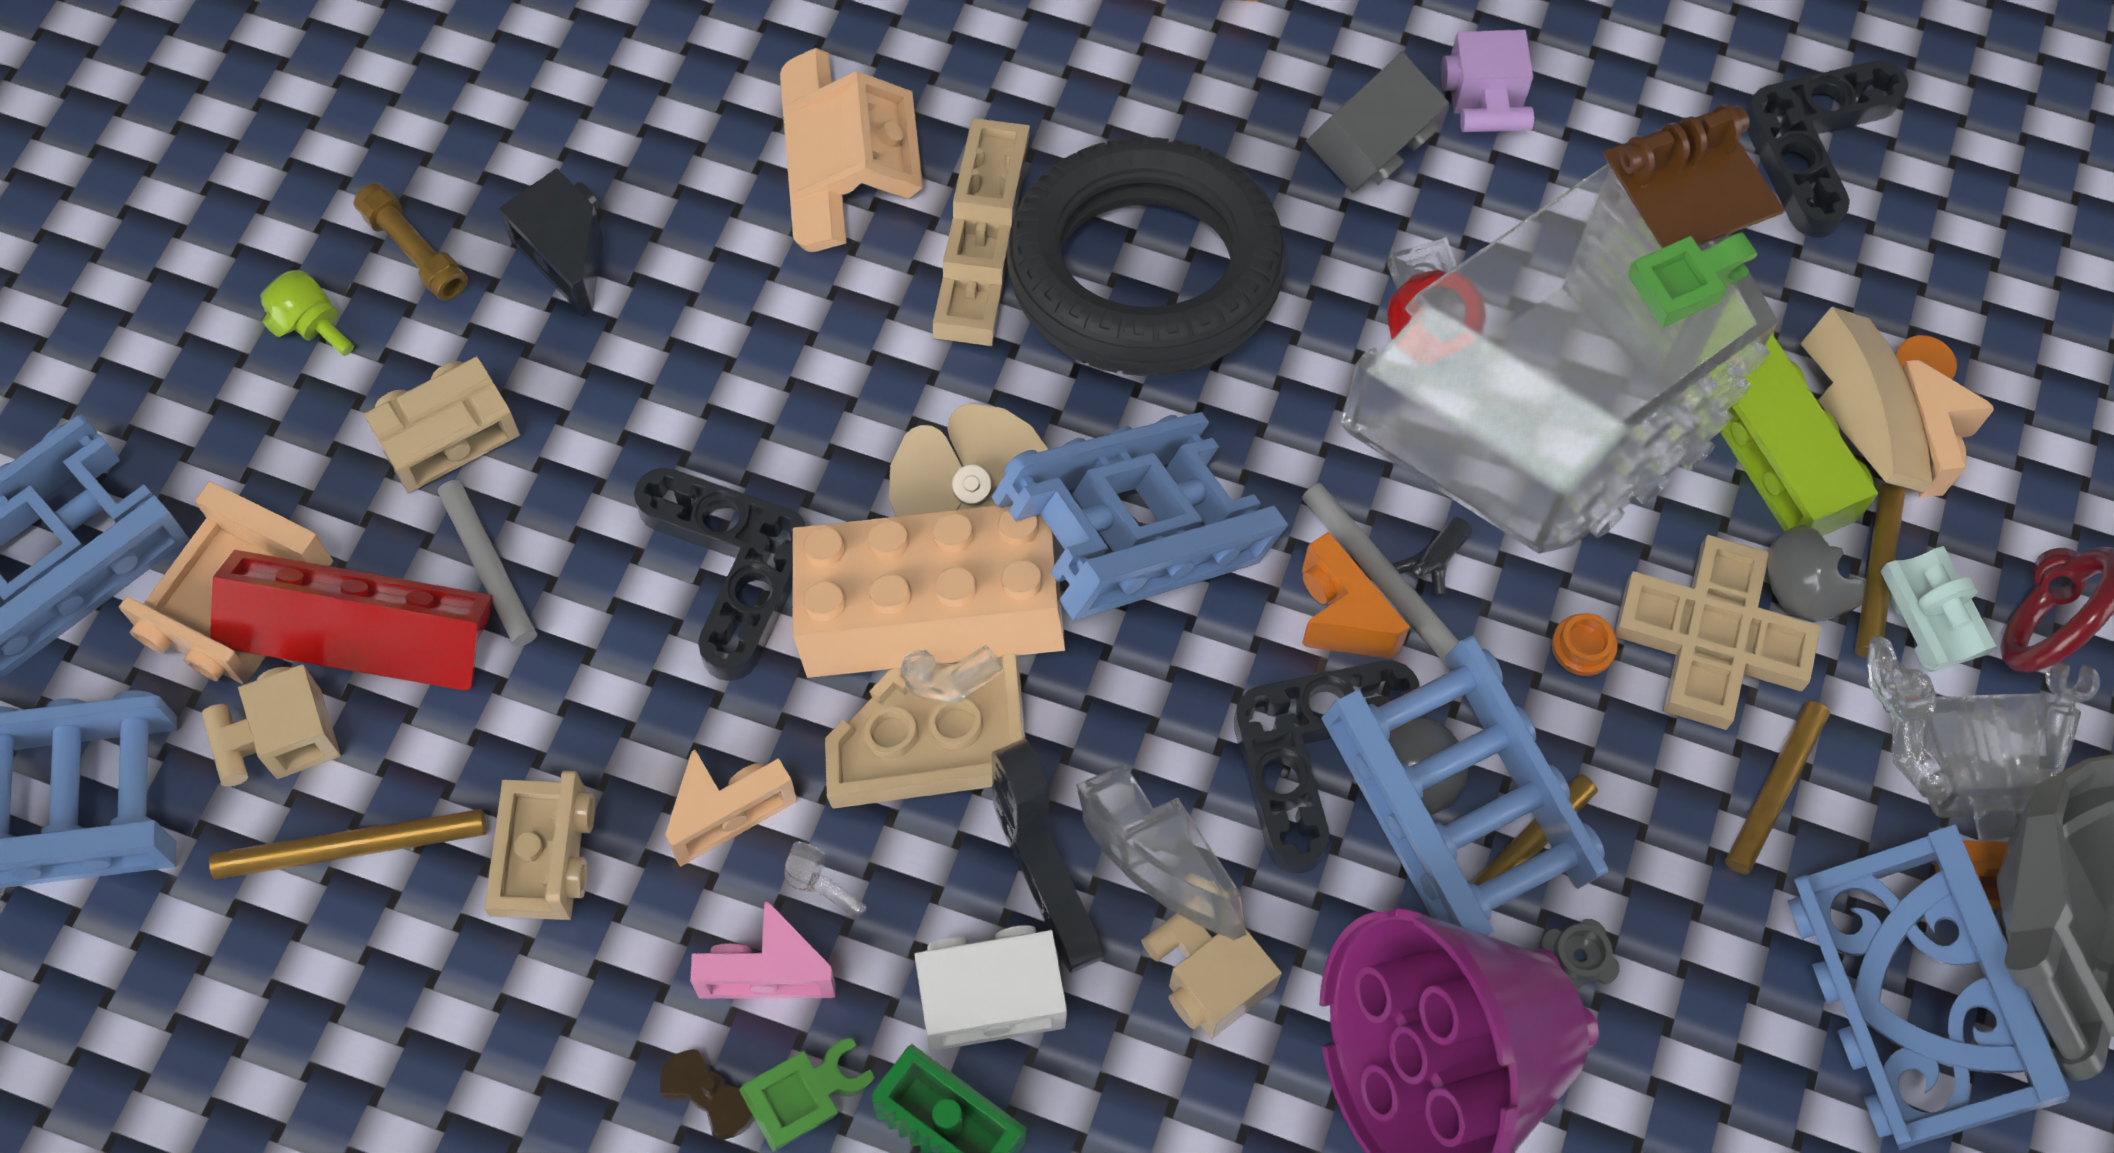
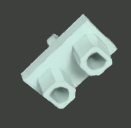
(1938, 609)

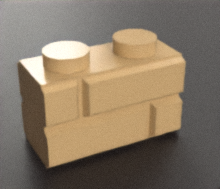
(441, 423)

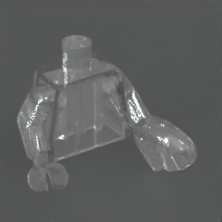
(1977, 750)

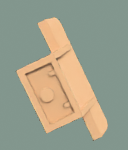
(842, 138)

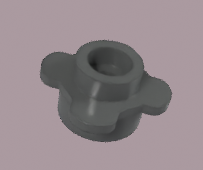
(1593, 942)

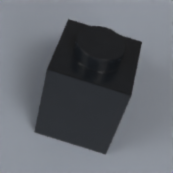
(559, 235)

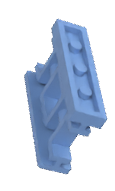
(1145, 557)
(72, 577)

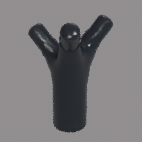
(1437, 554)

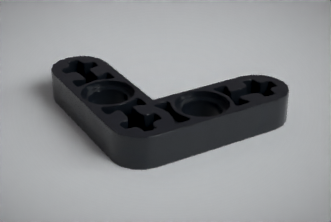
(1800, 131)
(744, 542)
(1287, 746)
(1023, 812)

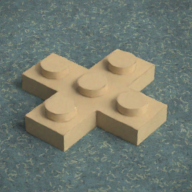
(1717, 632)

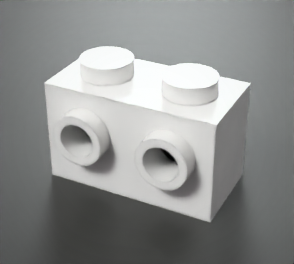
(990, 988)

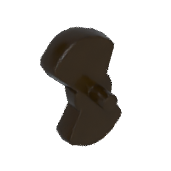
(690, 1079)

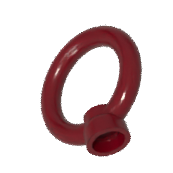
(2043, 597)

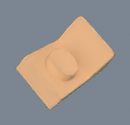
(1947, 417)
(710, 817)

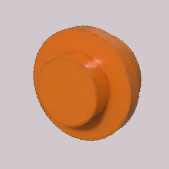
(1584, 644)

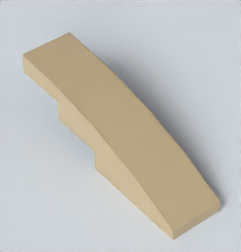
(980, 231)

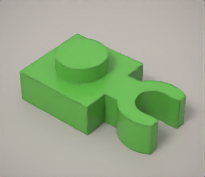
(797, 1096)

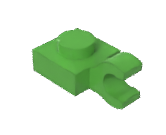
(1688, 280)

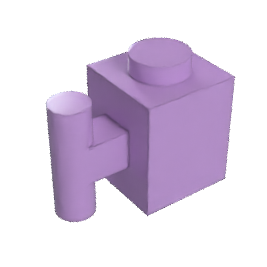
(1489, 80)

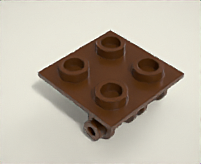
(1695, 178)

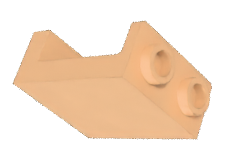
(180, 604)

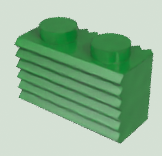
(942, 1110)

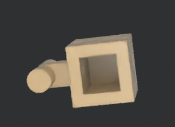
(283, 725)
(1217, 978)

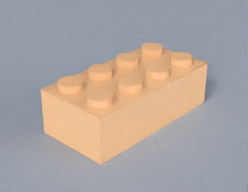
(924, 583)

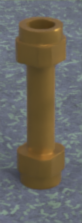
(436, 270)

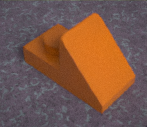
(1358, 613)

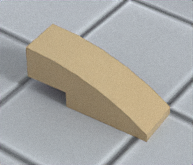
(1871, 397)

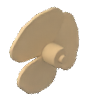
(929, 475)

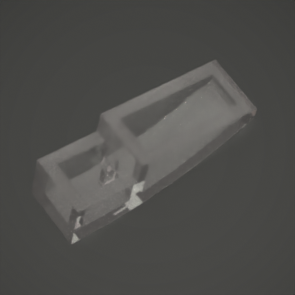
(1161, 851)

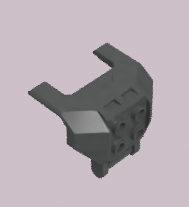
(2061, 911)

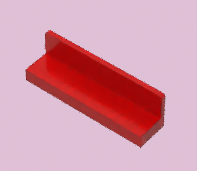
(348, 619)

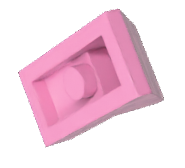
(783, 969)

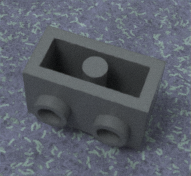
(1377, 122)

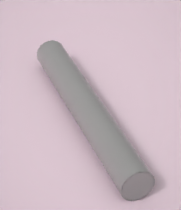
(487, 563)

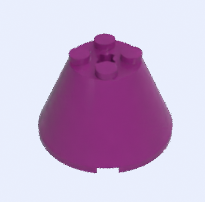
(1447, 1035)

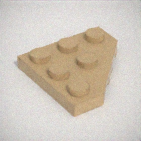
(922, 745)

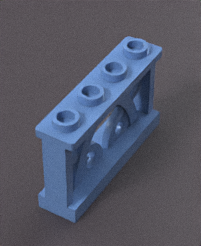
(1953, 895)

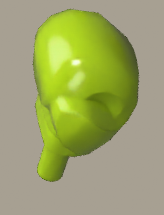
(299, 304)

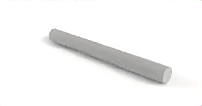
(1380, 570)

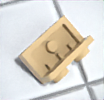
(538, 847)

